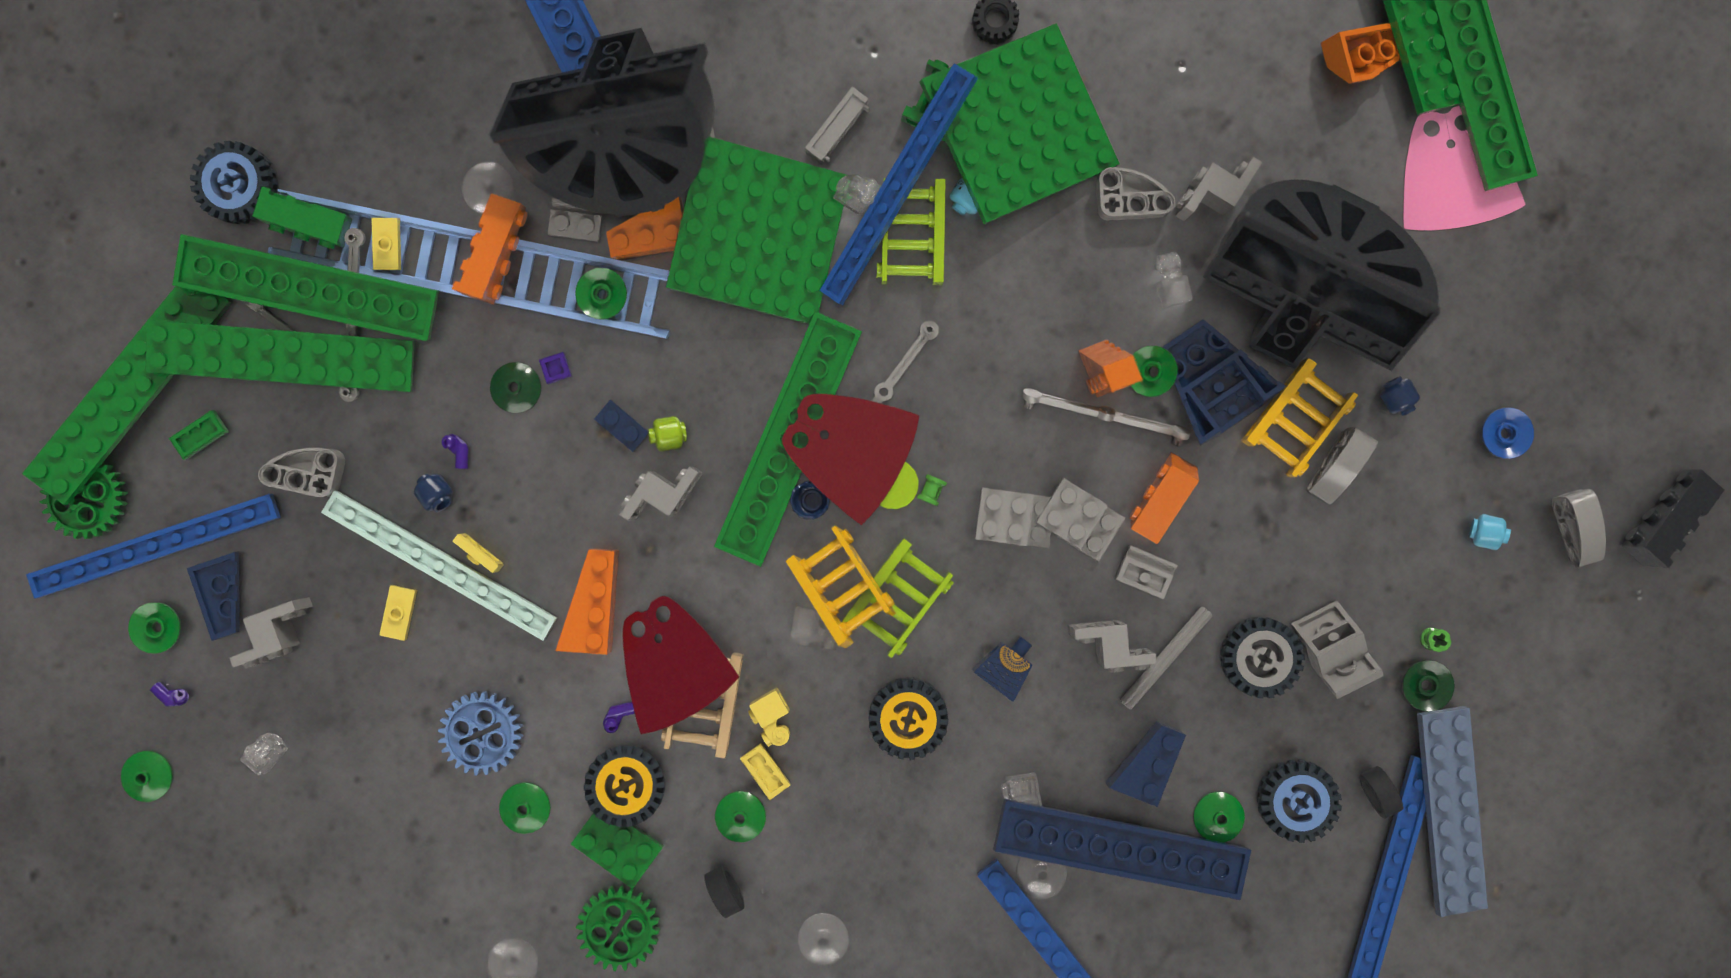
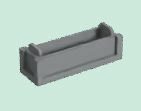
(837, 125)

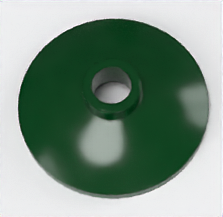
(528, 387)
(1436, 694)

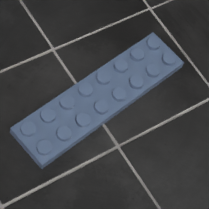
(1452, 811)

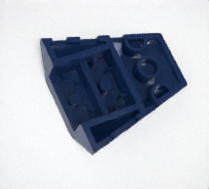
(1217, 381)

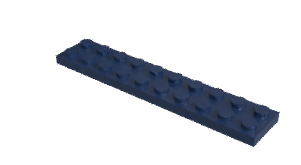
(1121, 849)

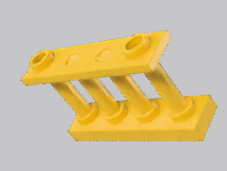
(1273, 415)
(815, 588)

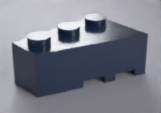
(1149, 765)

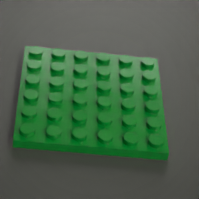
(1024, 125)
(757, 232)

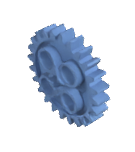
(490, 753)

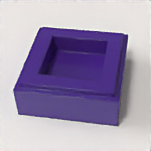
(555, 368)

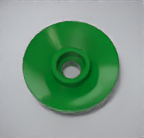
(588, 293)
(1163, 360)
(143, 630)
(157, 774)
(531, 797)
(746, 805)
(1210, 808)

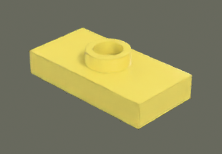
(386, 244)
(477, 553)
(398, 612)
(765, 771)

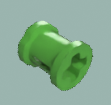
(931, 490)
(1427, 639)

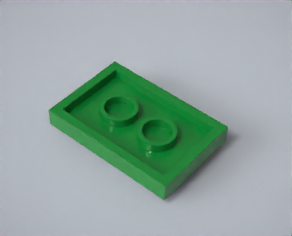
(619, 850)

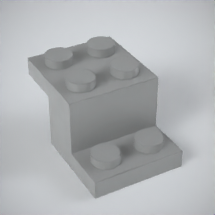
(1217, 188)
(660, 493)
(1011, 518)
(1080, 519)
(271, 633)
(1112, 645)
(1337, 649)

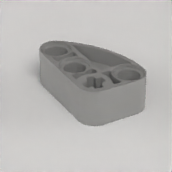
(1131, 186)
(1342, 464)
(312, 467)
(1581, 526)

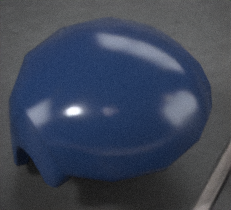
(808, 501)

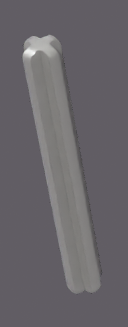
(1166, 657)

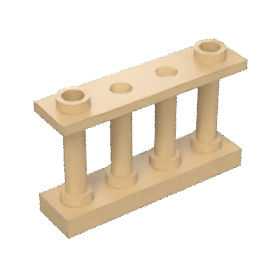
(723, 716)

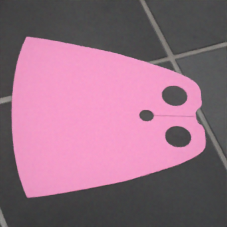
(1445, 182)

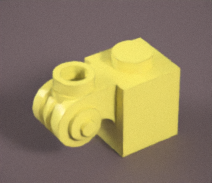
(766, 712)

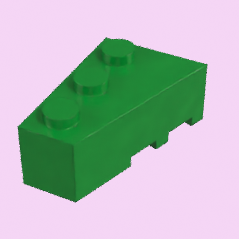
(302, 219)

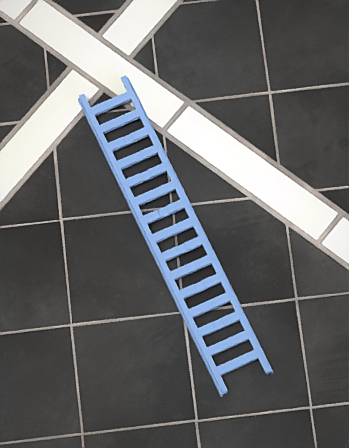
(530, 249)

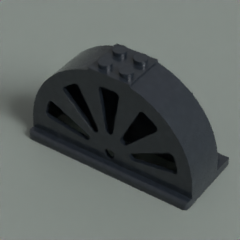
(617, 131)
(1326, 270)

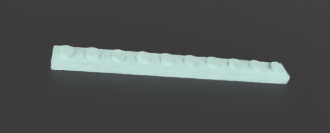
(439, 565)

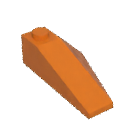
(1361, 52)

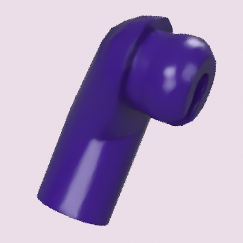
(459, 448)
(169, 697)
(615, 716)

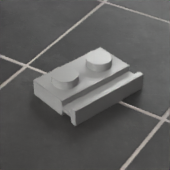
(574, 222)
(1146, 572)

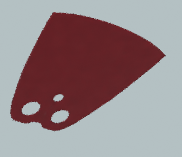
(860, 455)
(676, 675)

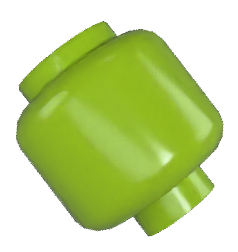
(667, 433)

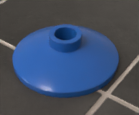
(1519, 431)

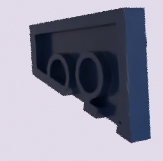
(218, 594)

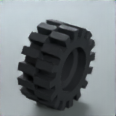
(995, 33)

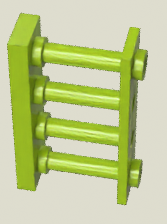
(933, 244)
(889, 575)

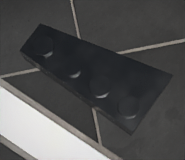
(1673, 519)

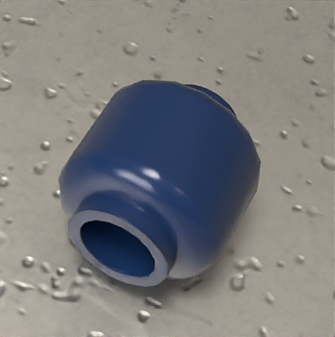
(1399, 396)
(433, 492)

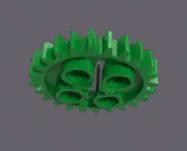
(76, 519)
(599, 916)

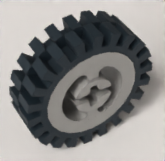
(1284, 668)

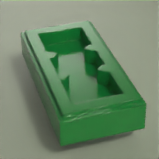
(198, 434)

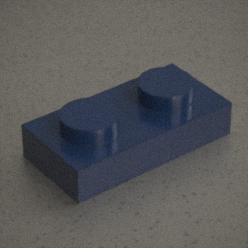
(622, 425)

